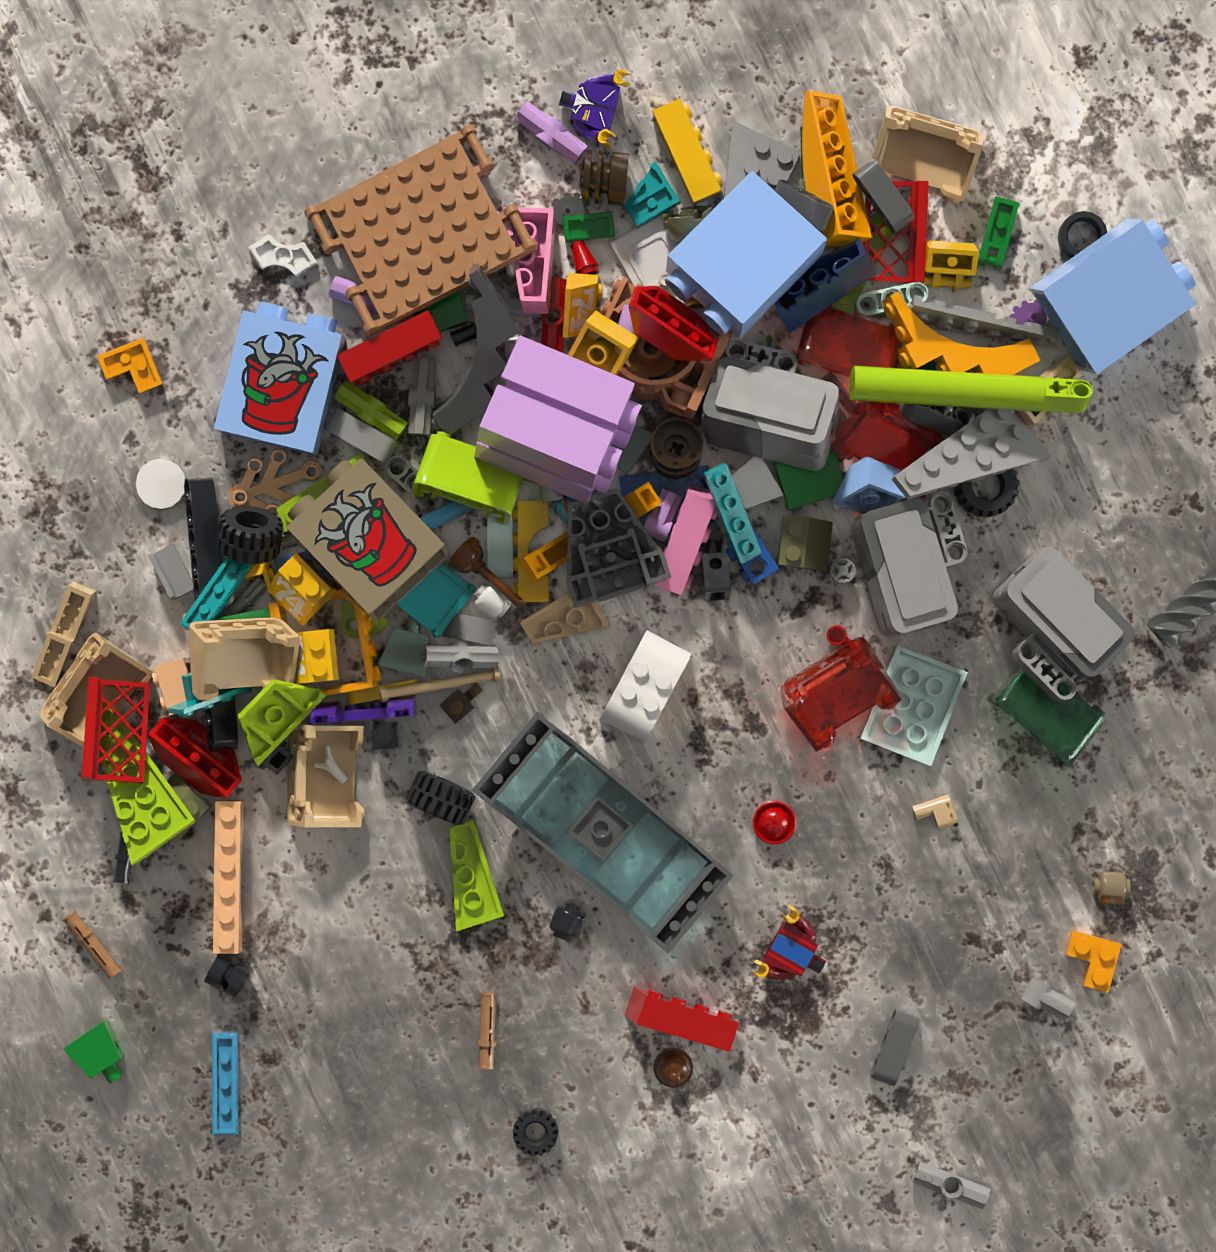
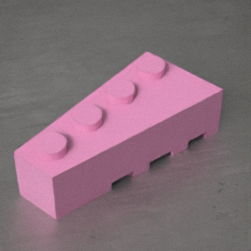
(535, 269)
(687, 537)

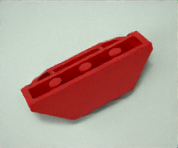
(670, 325)
(185, 751)

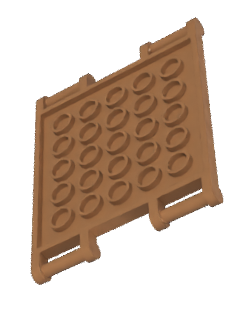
(420, 230)

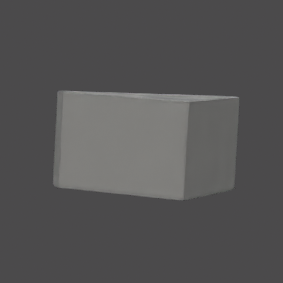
(471, 629)

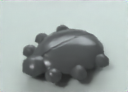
(569, 206)

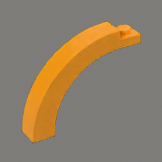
(555, 552)

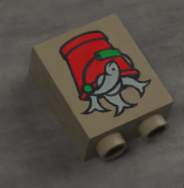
(366, 538)

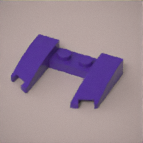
(331, 711)

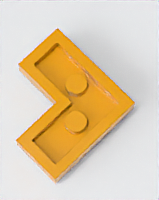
(132, 358)
(1101, 956)

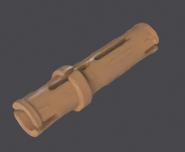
(91, 944)
(487, 1030)

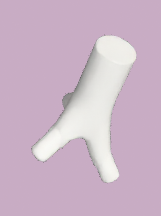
(331, 766)

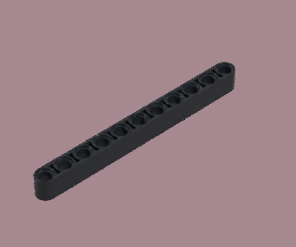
(205, 561)

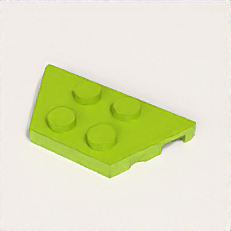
(275, 715)

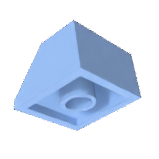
(868, 486)

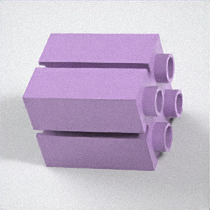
(557, 421)

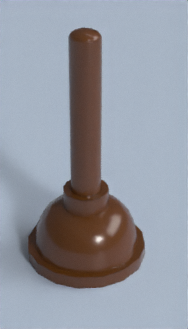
(469, 558)
(673, 1067)

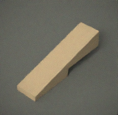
(63, 633)

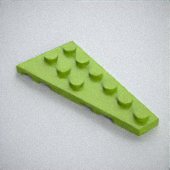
(147, 811)

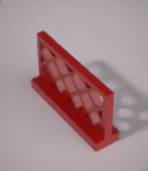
(916, 236)
(93, 727)

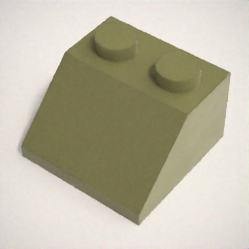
(804, 543)
(193, 801)

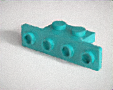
(732, 513)
(187, 707)

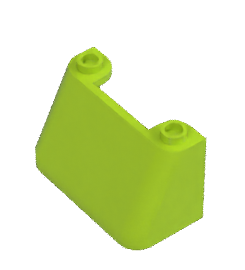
(455, 474)

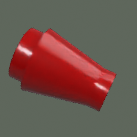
(583, 259)

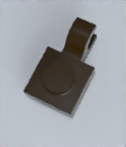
(459, 704)

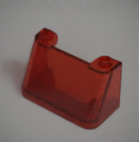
(842, 340)
(885, 435)
(837, 691)

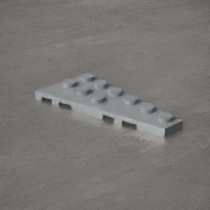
(759, 154)

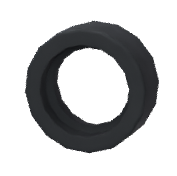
(1080, 216)

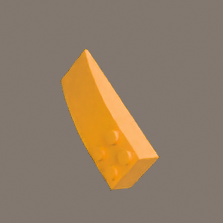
(830, 166)

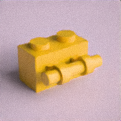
(950, 259)

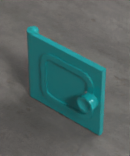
(437, 599)

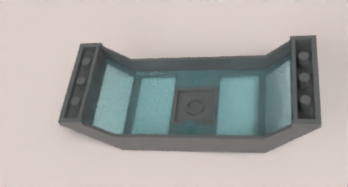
(603, 831)

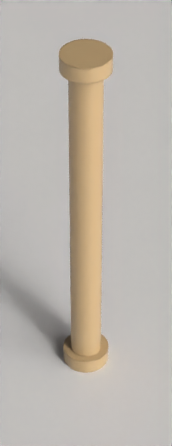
(385, 694)

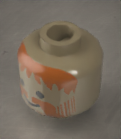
(1111, 887)

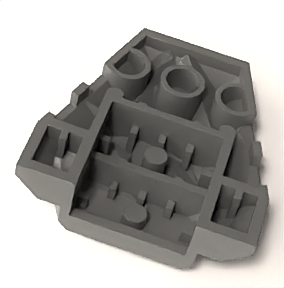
(609, 551)

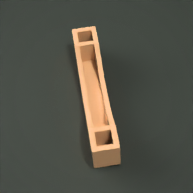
(227, 876)

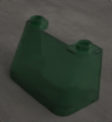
(1060, 726)

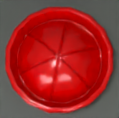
(774, 822)

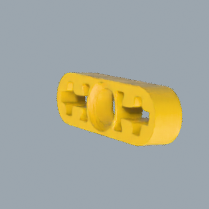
(372, 693)

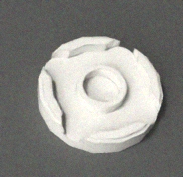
(160, 483)

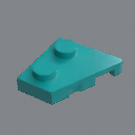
(652, 197)

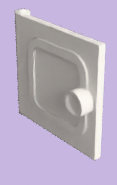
(645, 253)

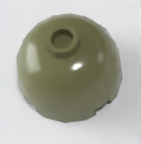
(683, 222)

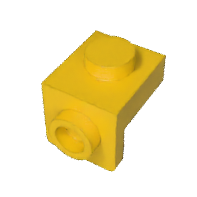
(261, 570)

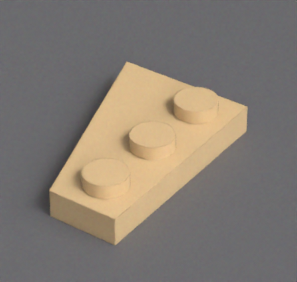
(563, 620)

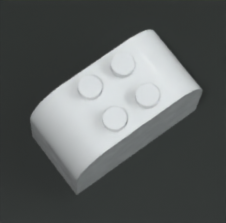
(645, 686)

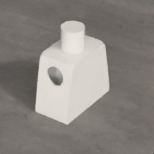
(756, 483)

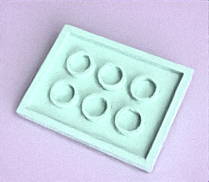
(920, 719)

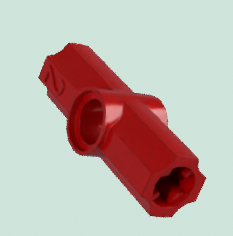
(553, 332)

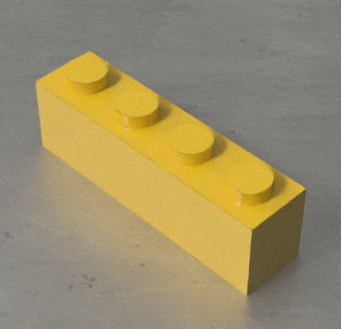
(686, 151)

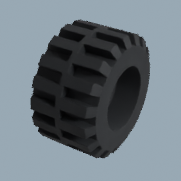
(989, 508)
(249, 535)
(440, 797)

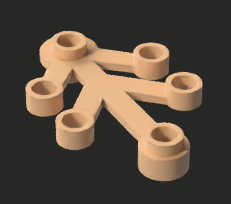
(269, 484)

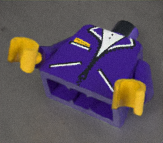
(595, 105)

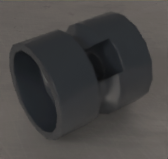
(227, 975)

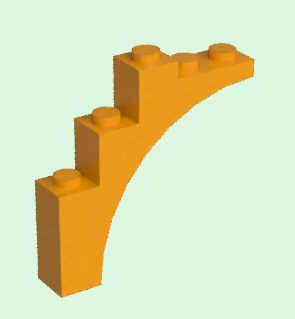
(925, 345)

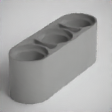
(361, 435)

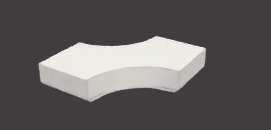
(271, 253)

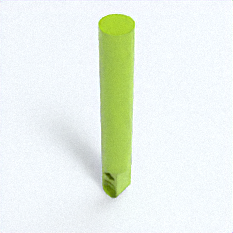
(969, 389)

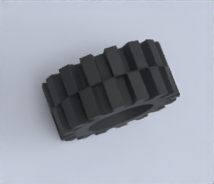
(529, 1146)

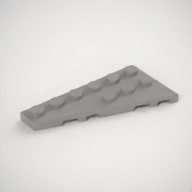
(974, 320)
(980, 449)

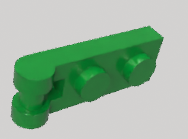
(998, 232)

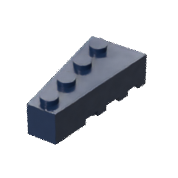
(825, 284)

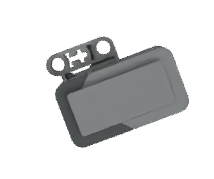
(770, 409)
(907, 561)
(1062, 621)

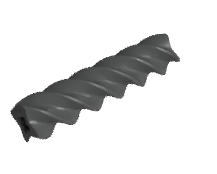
(1185, 611)

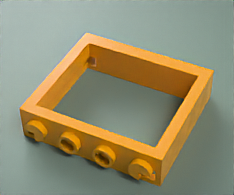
(368, 647)

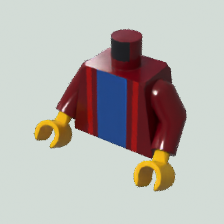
(791, 950)

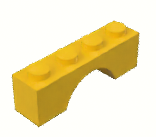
(531, 519)

